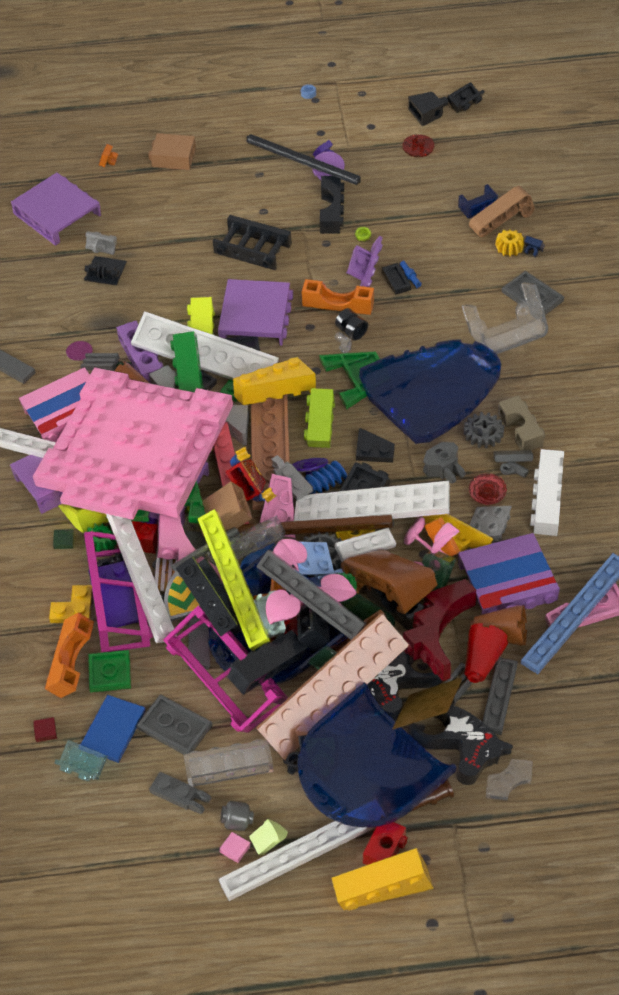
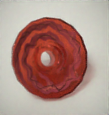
(487, 483)

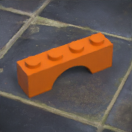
(317, 295)
(62, 675)

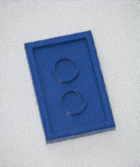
(113, 727)

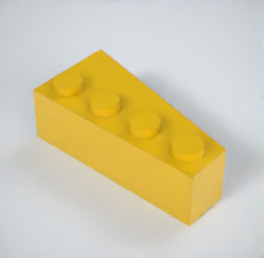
(274, 382)
(383, 880)

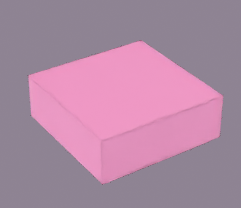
(235, 847)

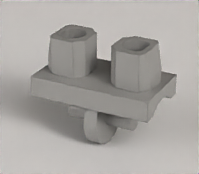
(100, 242)

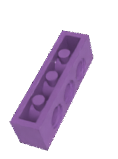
(142, 360)

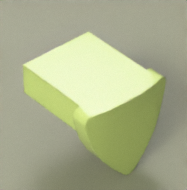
(268, 836)

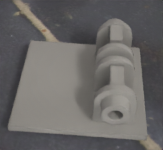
(491, 521)

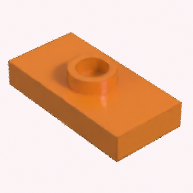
(432, 529)

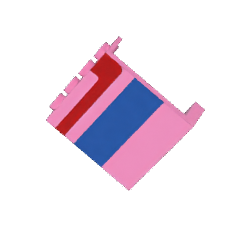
(54, 404)

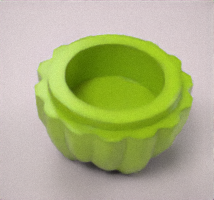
(363, 234)

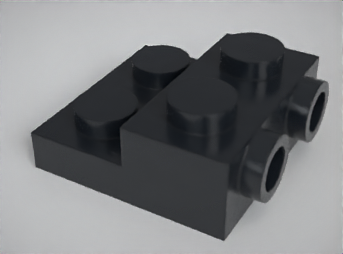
(364, 477)

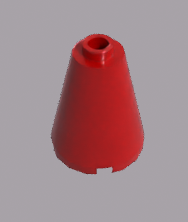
(483, 651)

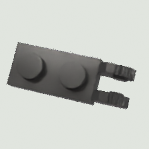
(179, 793)

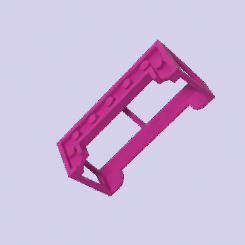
(145, 630)
(239, 720)

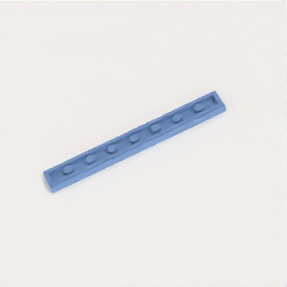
(572, 615)

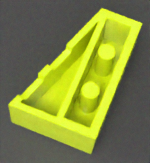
(201, 314)

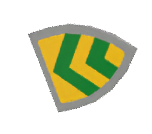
(178, 597)

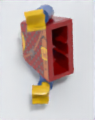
(248, 477)

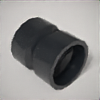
(351, 324)

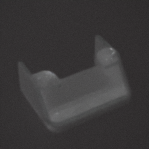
(528, 326)

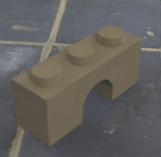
(516, 412)

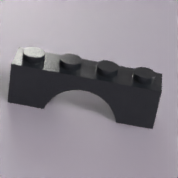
(331, 216)

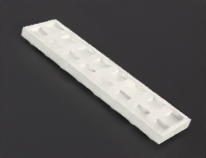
(398, 501)

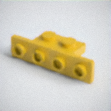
(467, 536)

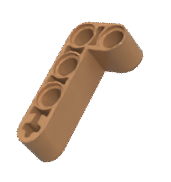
(501, 210)

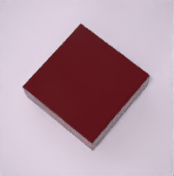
(45, 729)

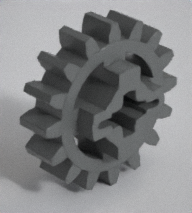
(483, 430)

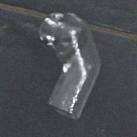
(346, 343)

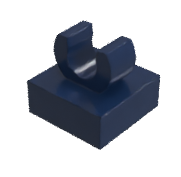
(533, 244)

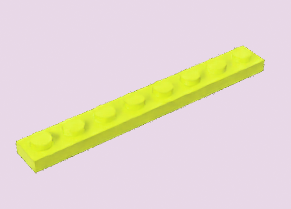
(233, 580)

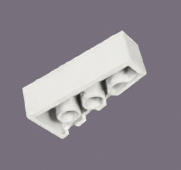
(547, 493)

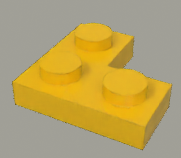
(80, 602)

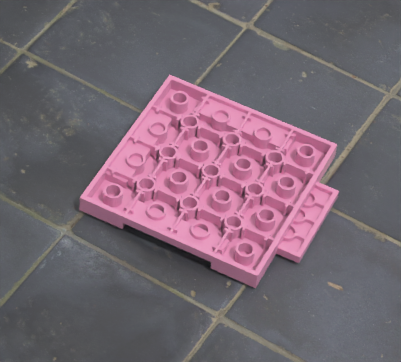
(133, 446)

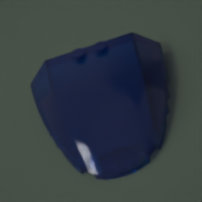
(431, 387)

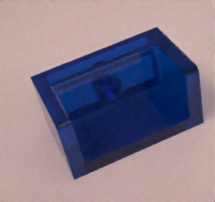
(476, 205)

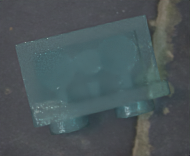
(82, 761)

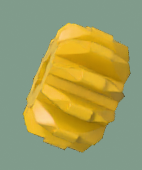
(509, 243)

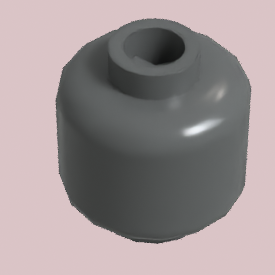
(236, 816)

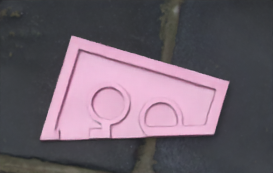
(282, 504)

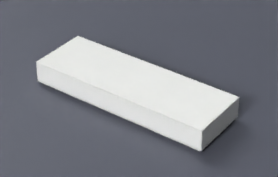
(365, 543)

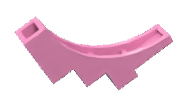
(173, 541)

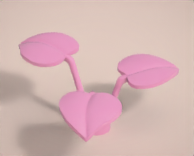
(441, 538)
(283, 606)

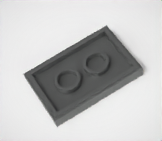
(548, 296)
(174, 725)

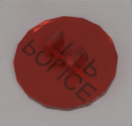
(418, 145)

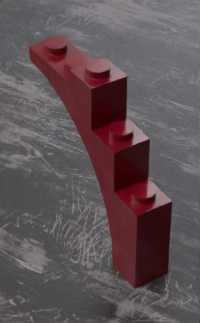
(429, 623)

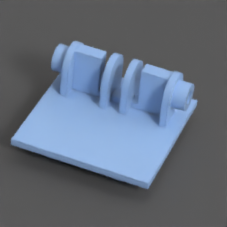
(318, 560)

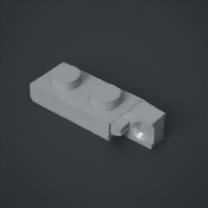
(300, 486)

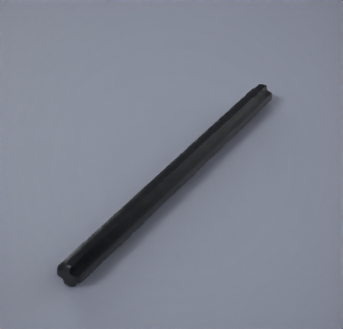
(304, 159)

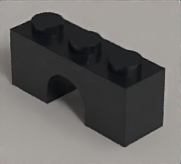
(381, 600)

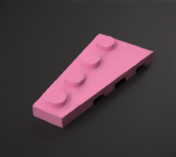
(605, 609)

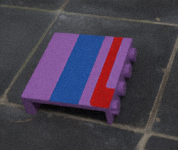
(509, 574)

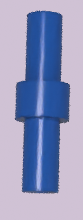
(410, 274)

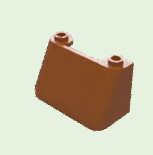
(396, 576)

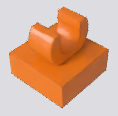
(108, 156)

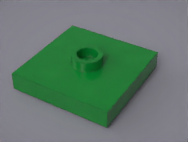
(109, 671)

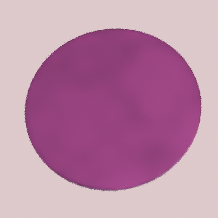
(78, 349)

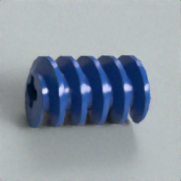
(325, 476)

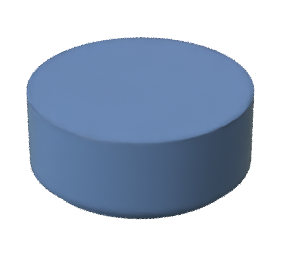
(308, 91)

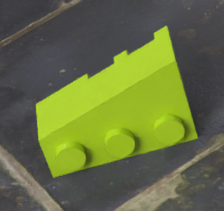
(319, 418)

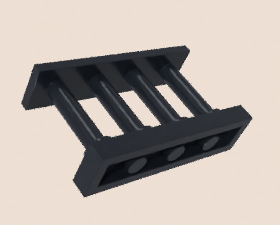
(255, 230)
(210, 595)

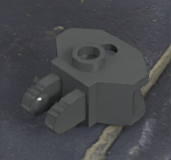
(443, 463)

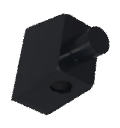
(426, 107)

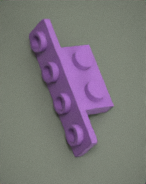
(363, 262)

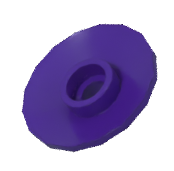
(310, 465)

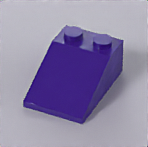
(117, 600)

